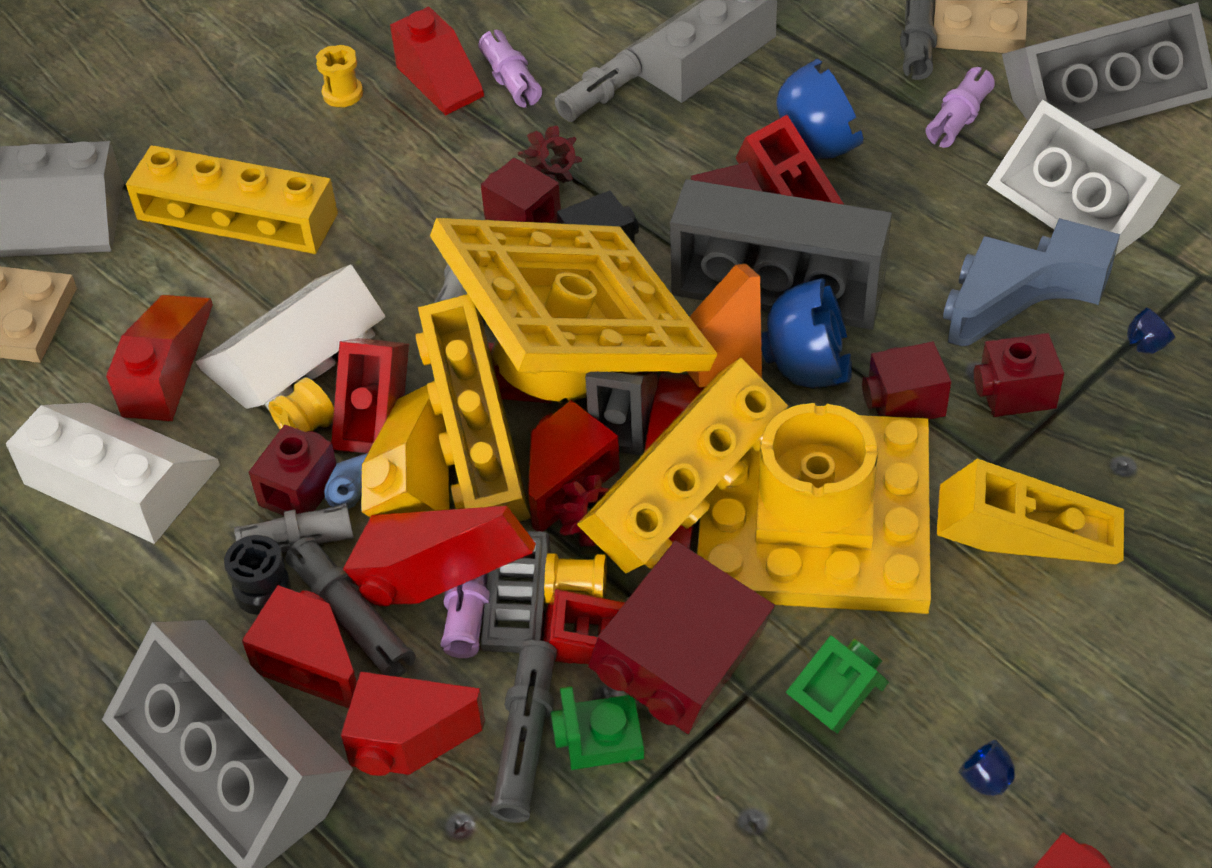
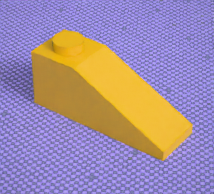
(406, 461)
(1027, 516)

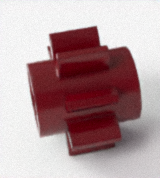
(563, 151)
(575, 506)

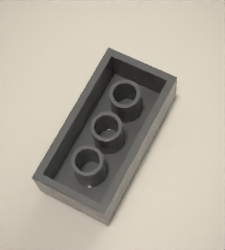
(783, 242)

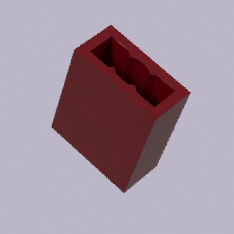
(680, 637)

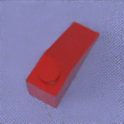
(785, 163)
(157, 357)
(430, 552)

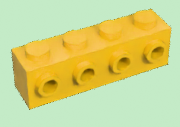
(233, 199)
(471, 407)
(683, 467)

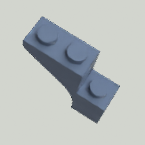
(1011, 277)

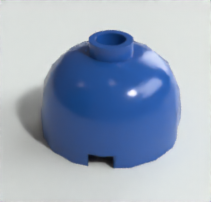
(819, 111)
(807, 337)

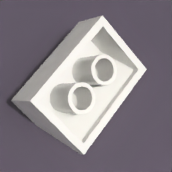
(1081, 177)
(293, 339)
(109, 466)

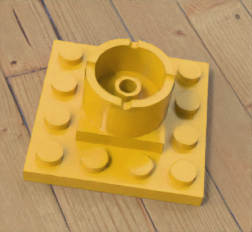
(568, 303)
(828, 513)

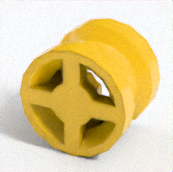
(303, 408)

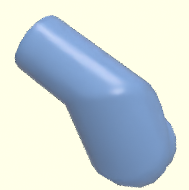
(345, 482)

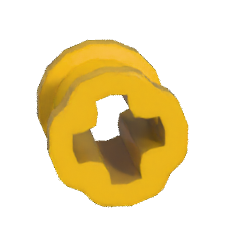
(340, 81)
(575, 575)

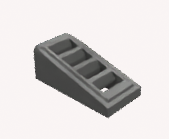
(531, 566)

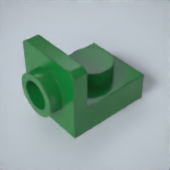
(837, 681)
(598, 730)

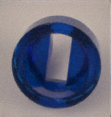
(1152, 329)
(989, 769)

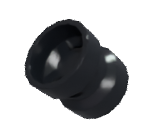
(255, 570)

